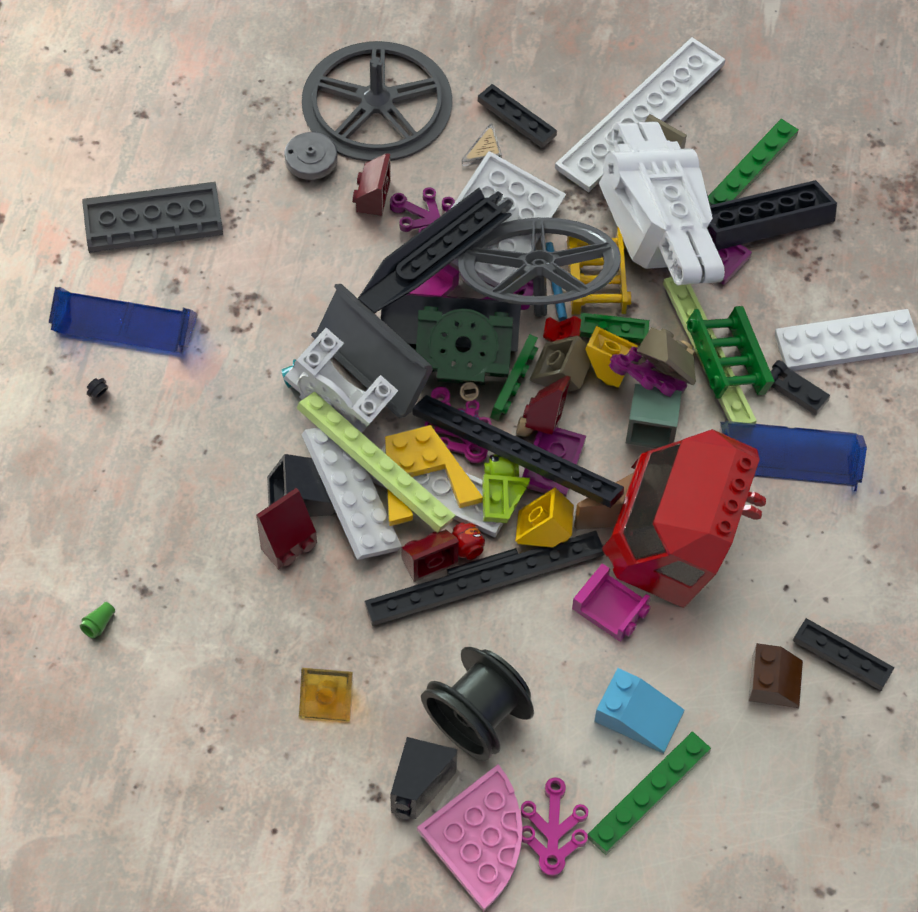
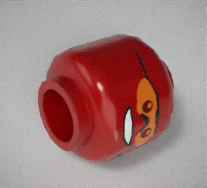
(470, 540)

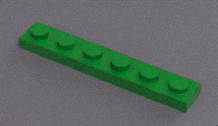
(754, 163)
(648, 793)

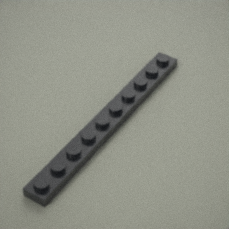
(519, 451)
(483, 578)

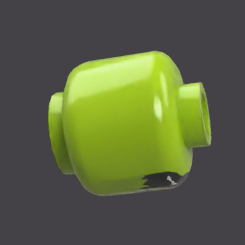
(501, 466)

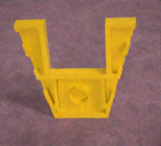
(421, 453)

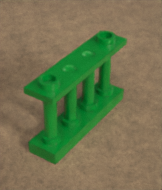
(743, 339)

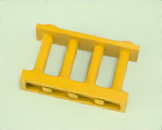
(574, 269)

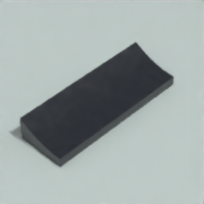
(770, 214)
(403, 314)

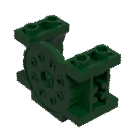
(495, 346)

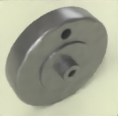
(310, 155)

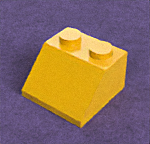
(545, 520)

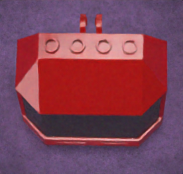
(683, 514)

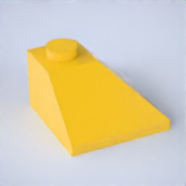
(600, 350)

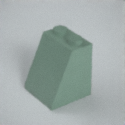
(653, 417)

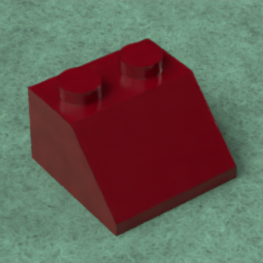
(373, 186)
(547, 407)
(430, 554)

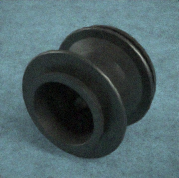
(478, 702)

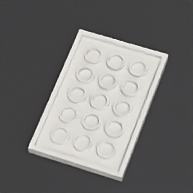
(530, 200)

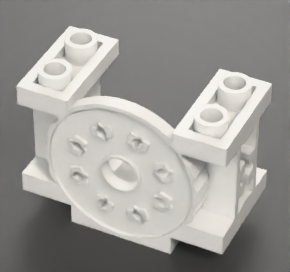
(316, 373)

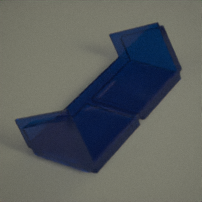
(121, 321)
(803, 452)

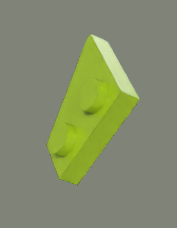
(501, 496)

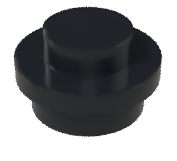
(97, 388)

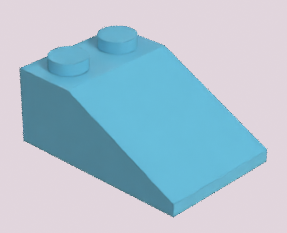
(638, 711)

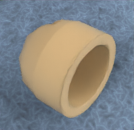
(468, 386)
(521, 429)

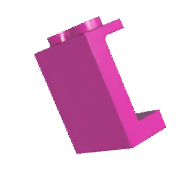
(441, 283)
(610, 604)

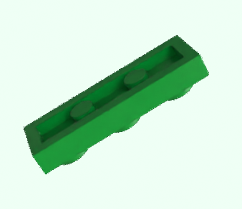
(627, 328)

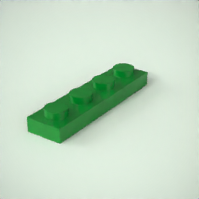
(511, 385)

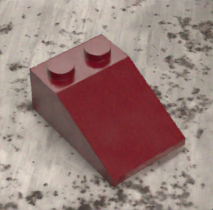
(286, 529)

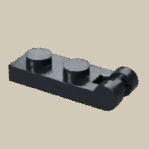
(798, 388)

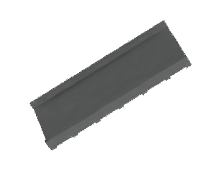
(152, 217)
(374, 350)

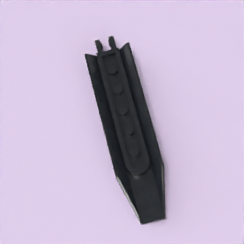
(434, 248)

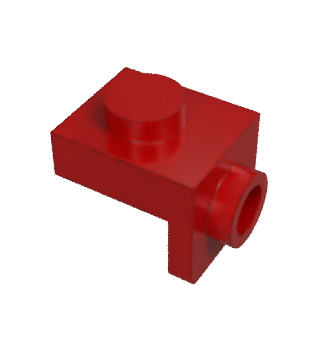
(560, 330)

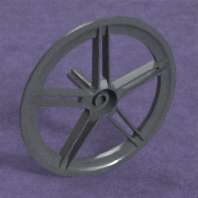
(378, 99)
(541, 263)

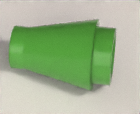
(96, 621)

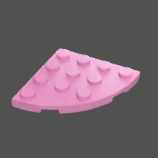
(479, 836)

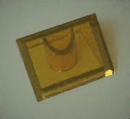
(326, 694)

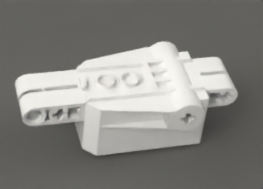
(660, 203)

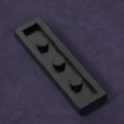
(517, 115)
(843, 654)

